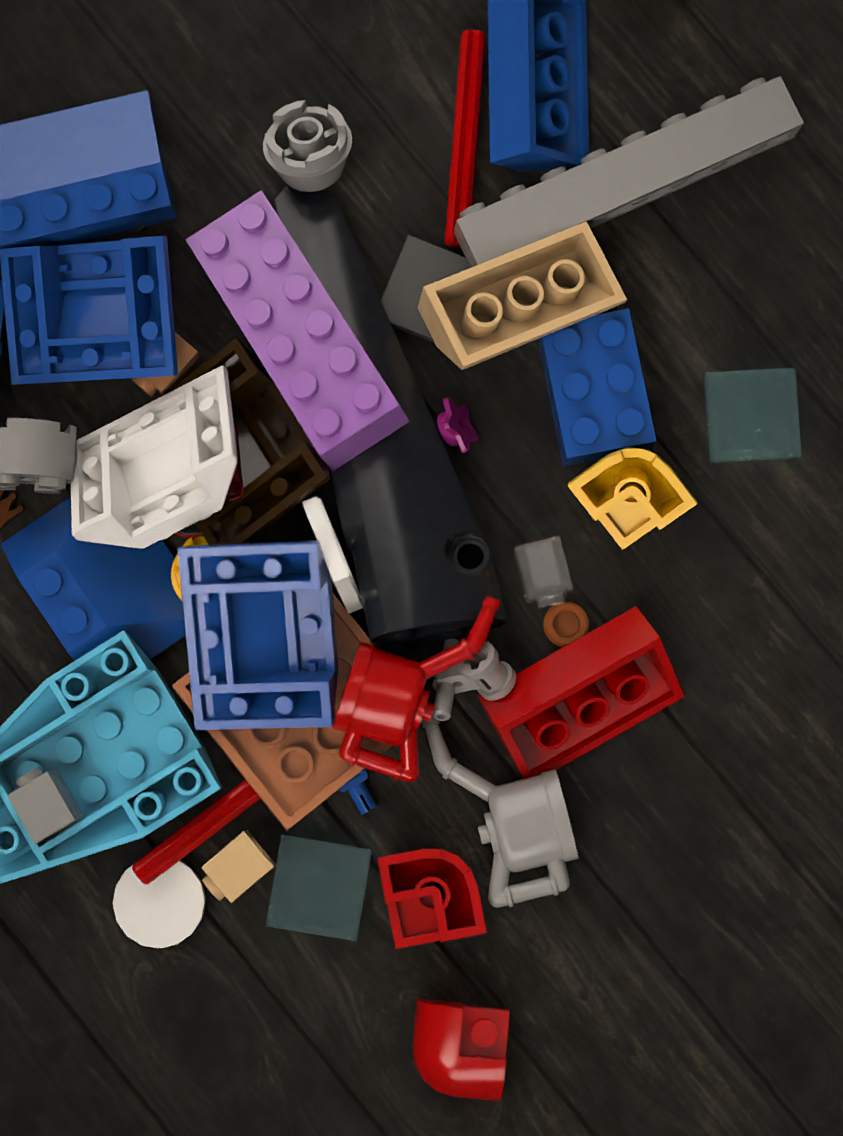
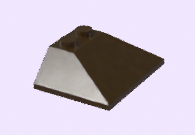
(275, 452)

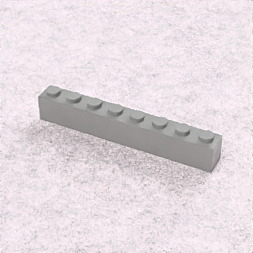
(633, 173)

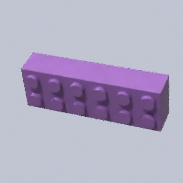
(297, 331)

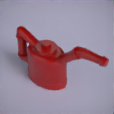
(388, 699)

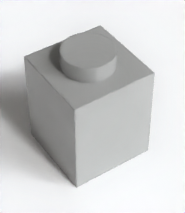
(44, 804)

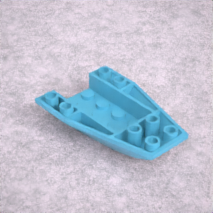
(117, 747)

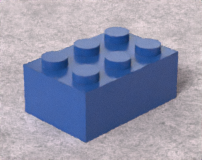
(596, 388)

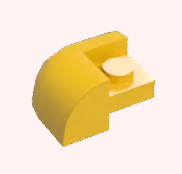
(632, 493)

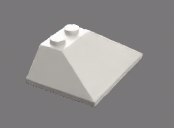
(156, 466)

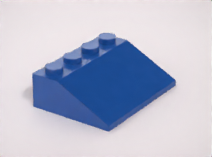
(82, 174)

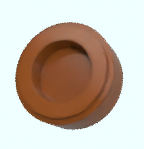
(565, 623)

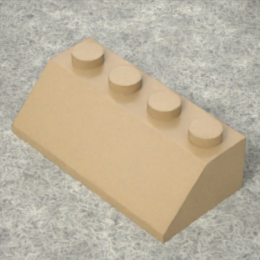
(520, 296)

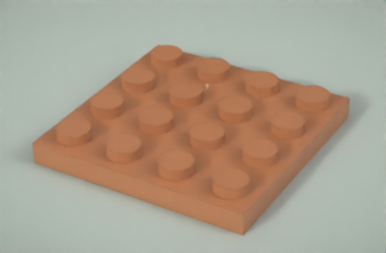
(295, 766)

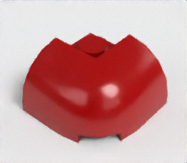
(430, 897)
(461, 1048)

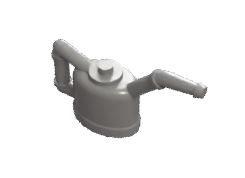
(524, 825)

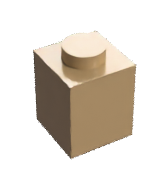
(236, 867)

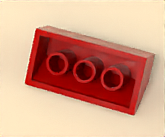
(584, 695)

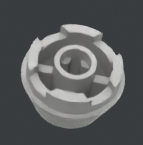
(308, 145)

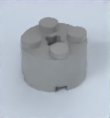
(36, 454)

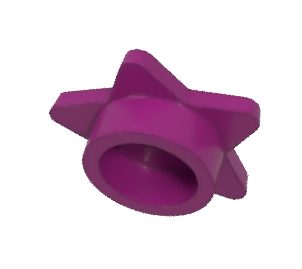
(456, 426)

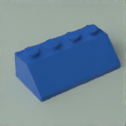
(538, 83)

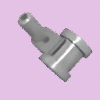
(485, 673)

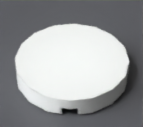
(160, 911)

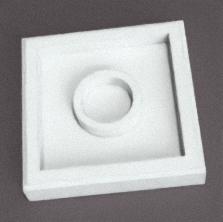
(333, 554)

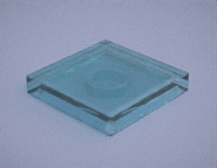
(752, 415)
(319, 887)

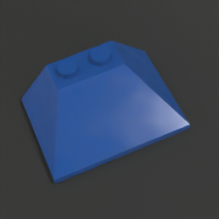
(89, 311)
(96, 588)
(259, 635)

